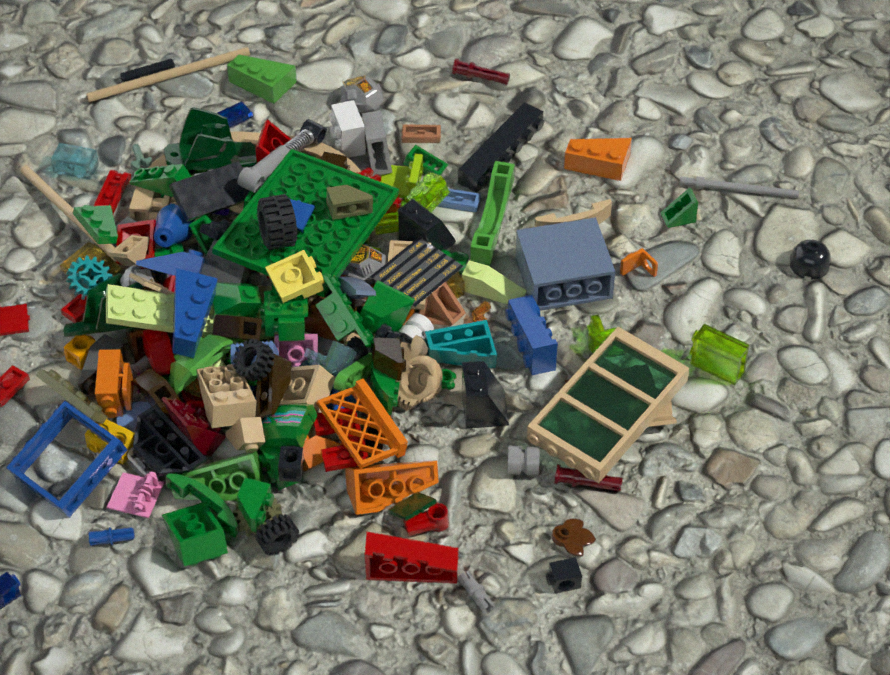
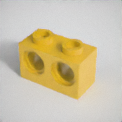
(96, 444)

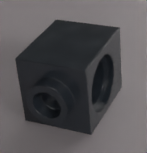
(291, 463)
(564, 575)

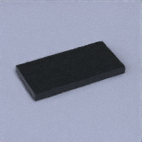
(209, 191)

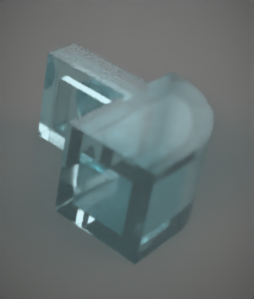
(337, 359)

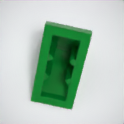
(681, 210)

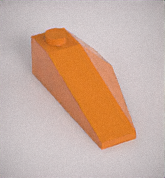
(385, 484)

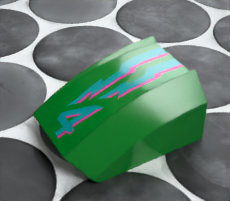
(289, 425)

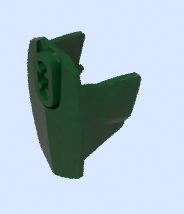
(208, 144)
(95, 311)

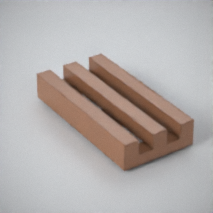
(421, 133)

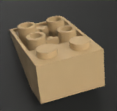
(225, 395)

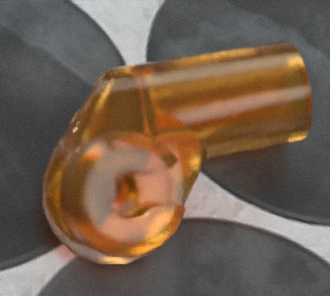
(478, 313)

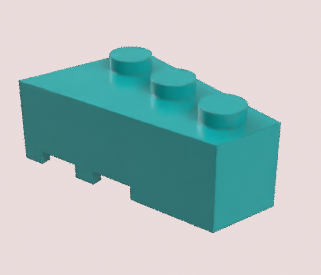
(462, 344)

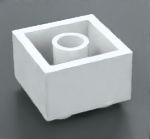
(347, 129)

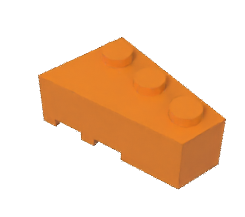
(598, 156)

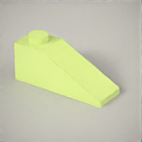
(489, 283)

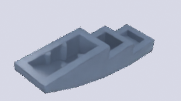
(356, 288)

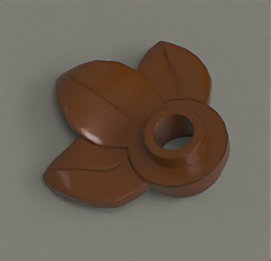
(573, 536)

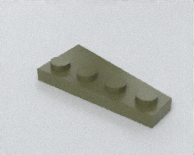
(72, 395)

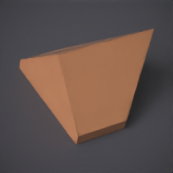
(443, 307)

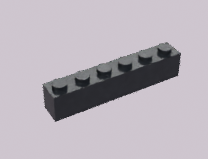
(500, 146)

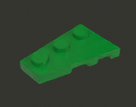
(98, 223)

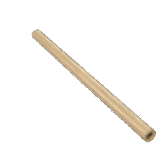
(165, 75)
(60, 203)

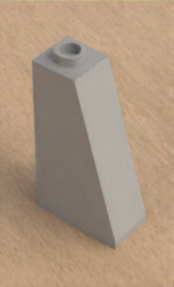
(377, 142)

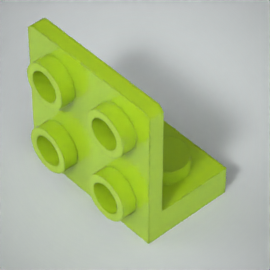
(405, 177)

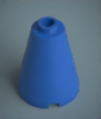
(171, 226)

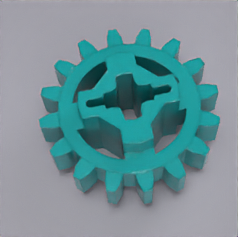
(91, 275)

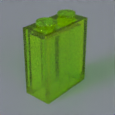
(719, 354)

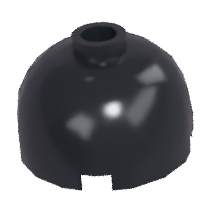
(810, 259)

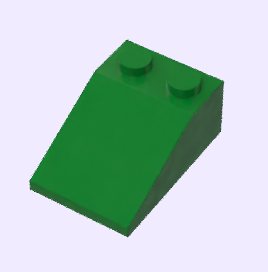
(195, 534)

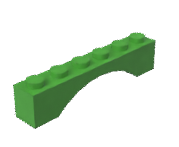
(498, 195)

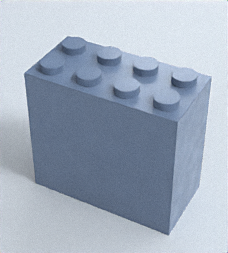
(565, 263)

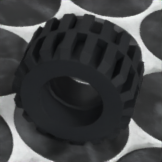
(277, 222)

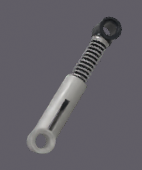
(254, 178)

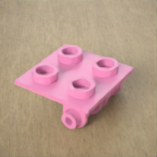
(136, 494)

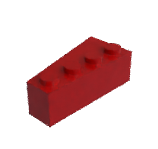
(409, 560)

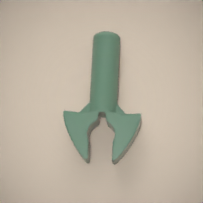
(140, 160)

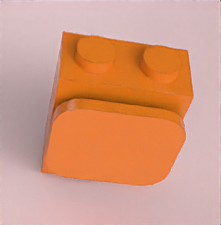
(113, 383)

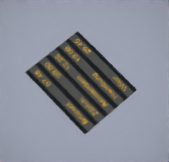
(417, 270)

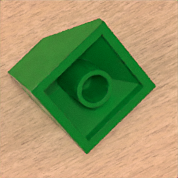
(236, 300)
(386, 307)

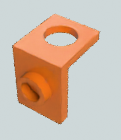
(638, 259)

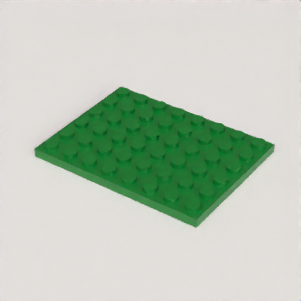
(326, 240)

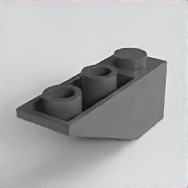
(88, 376)

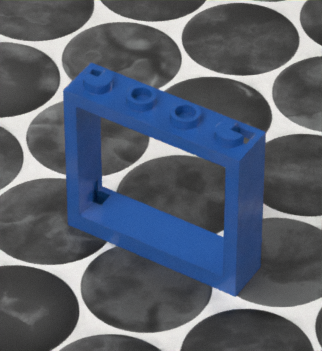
(92, 475)

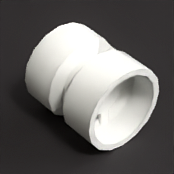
(415, 325)

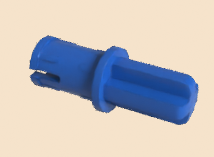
(110, 536)

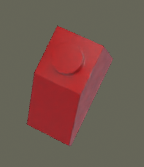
(158, 350)

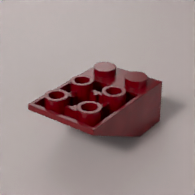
(195, 425)

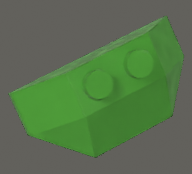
(209, 351)

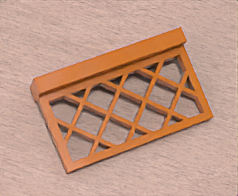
(379, 420)

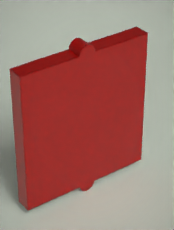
(14, 319)

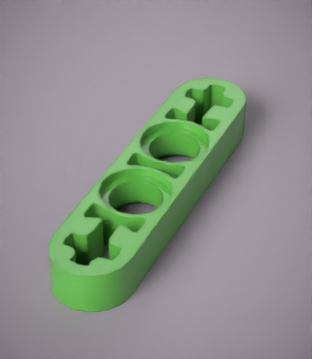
(356, 371)

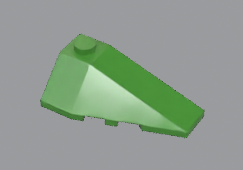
(226, 475)

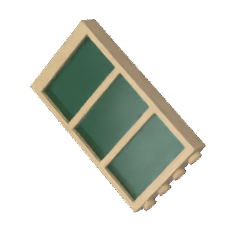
(607, 404)

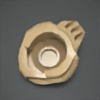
(419, 382)

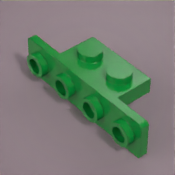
(340, 315)

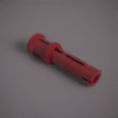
(471, 70)
(576, 478)

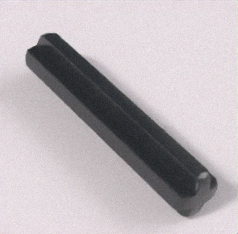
(147, 70)

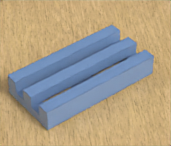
(461, 201)

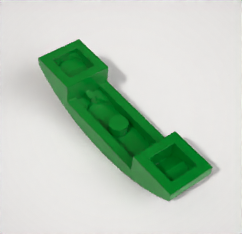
(184, 485)

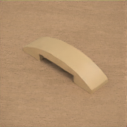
(600, 210)

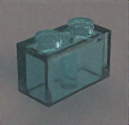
(74, 161)

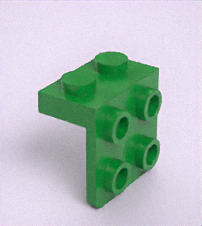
(275, 308)

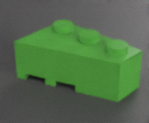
(261, 76)

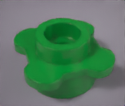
(450, 377)

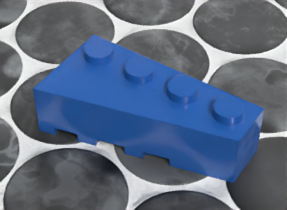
(192, 305)
(532, 335)

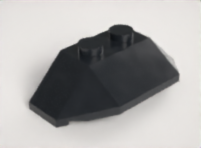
(164, 444)

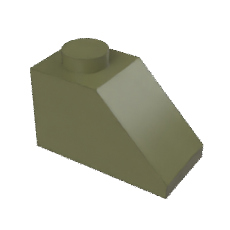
(348, 201)

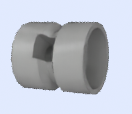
(523, 460)

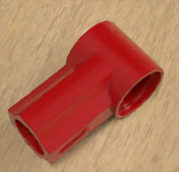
(427, 520)

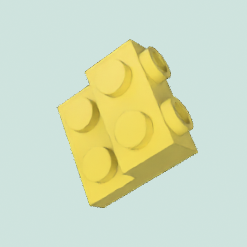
(295, 276)

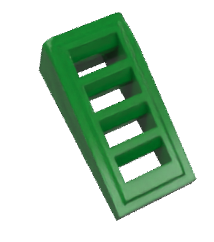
(428, 158)

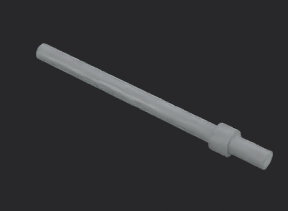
(700, 182)

